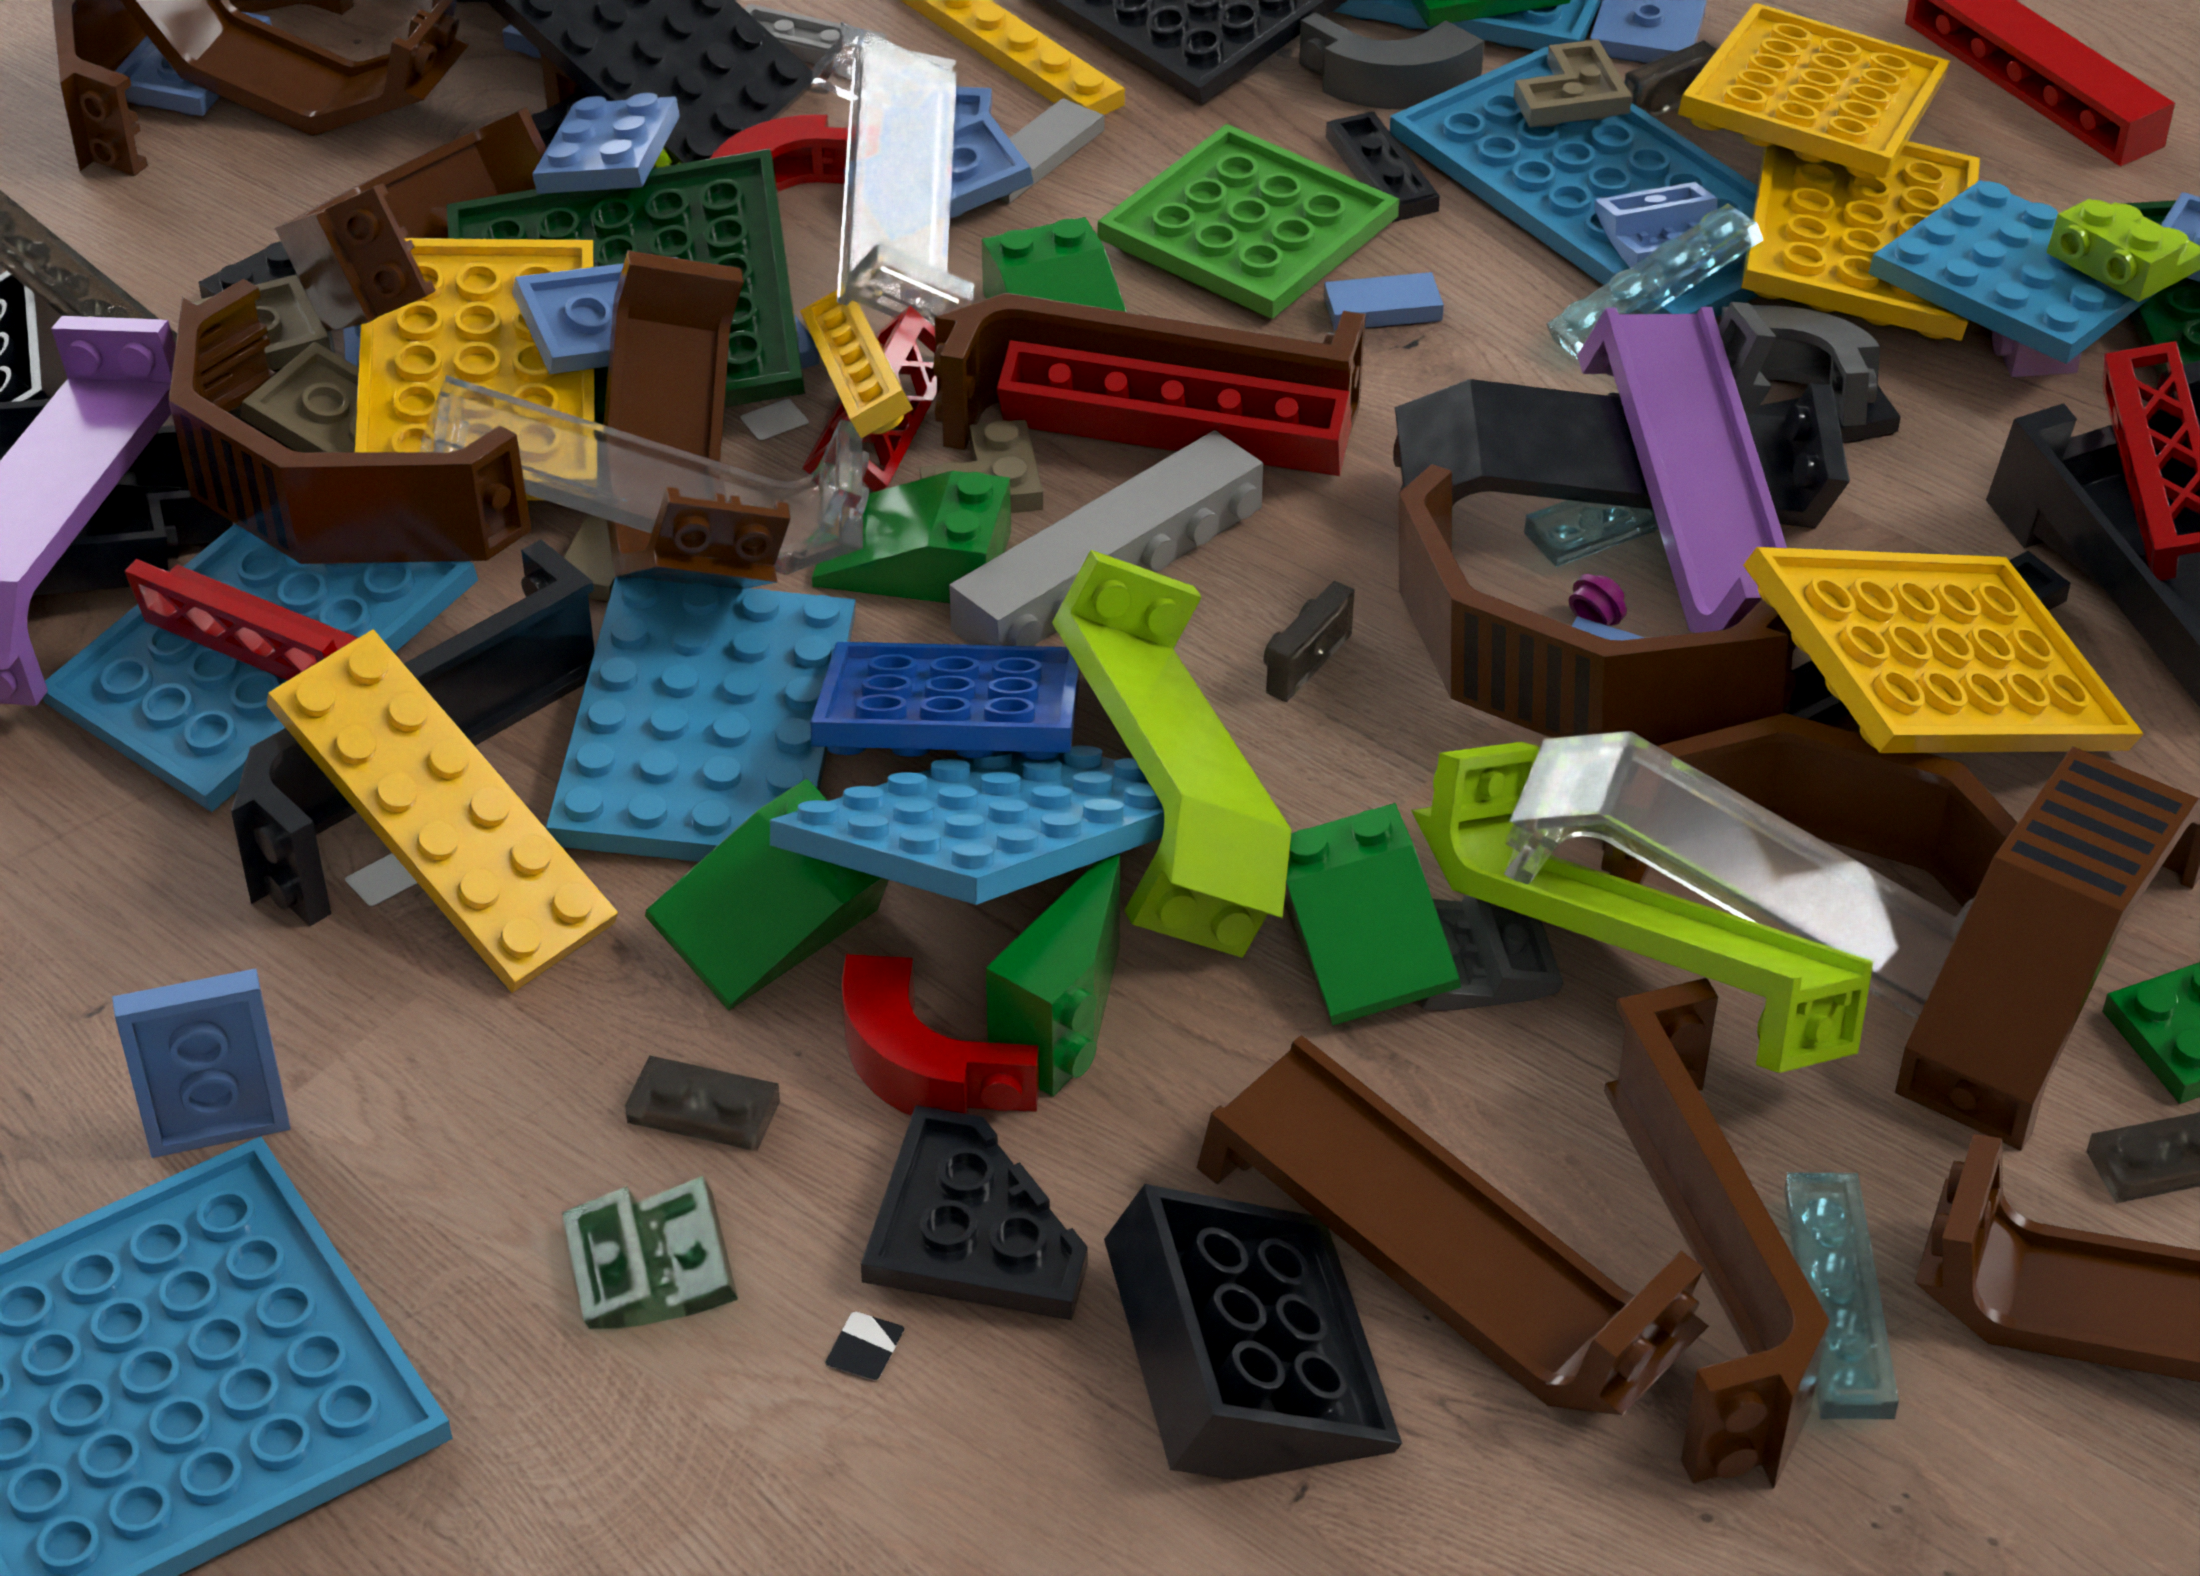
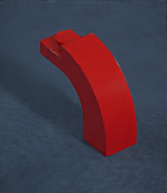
(800, 148)
(914, 1064)

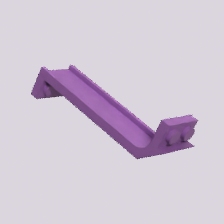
(1691, 454)
(72, 463)

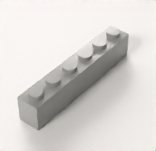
(1139, 522)

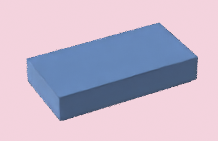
(1386, 299)

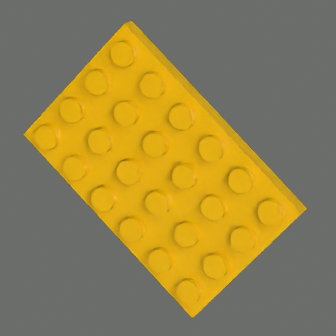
(1815, 90)
(1828, 224)
(464, 332)
(1940, 652)

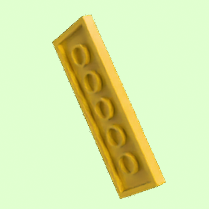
(442, 810)

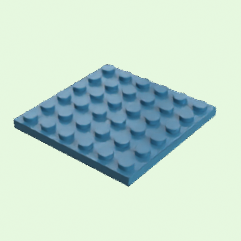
(190, 1377)

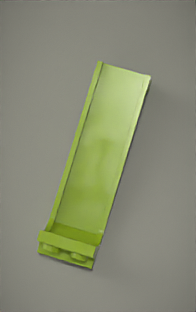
(1222, 833)
(1810, 989)

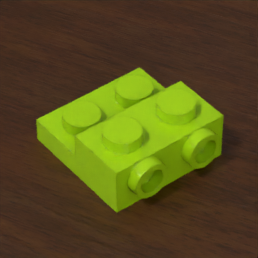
(2122, 248)

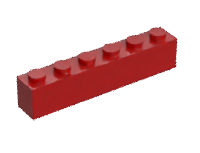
(2050, 73)
(1174, 406)

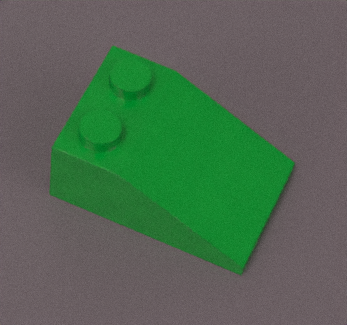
(1051, 263)
(924, 537)
(760, 908)
(1366, 915)
(1058, 977)

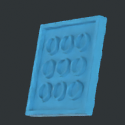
(1991, 265)

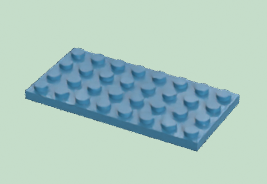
(1554, 173)

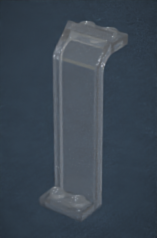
(895, 176)
(627, 475)
(1729, 854)

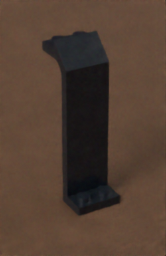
(1584, 451)
(478, 677)

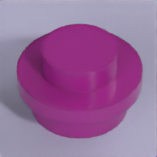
(1598, 599)

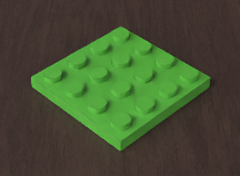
(1248, 220)

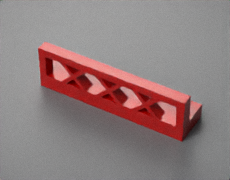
(902, 352)
(2137, 451)
(232, 620)

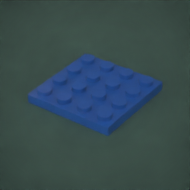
(947, 699)

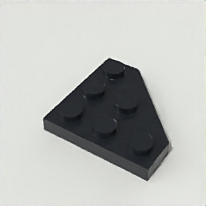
(971, 1223)

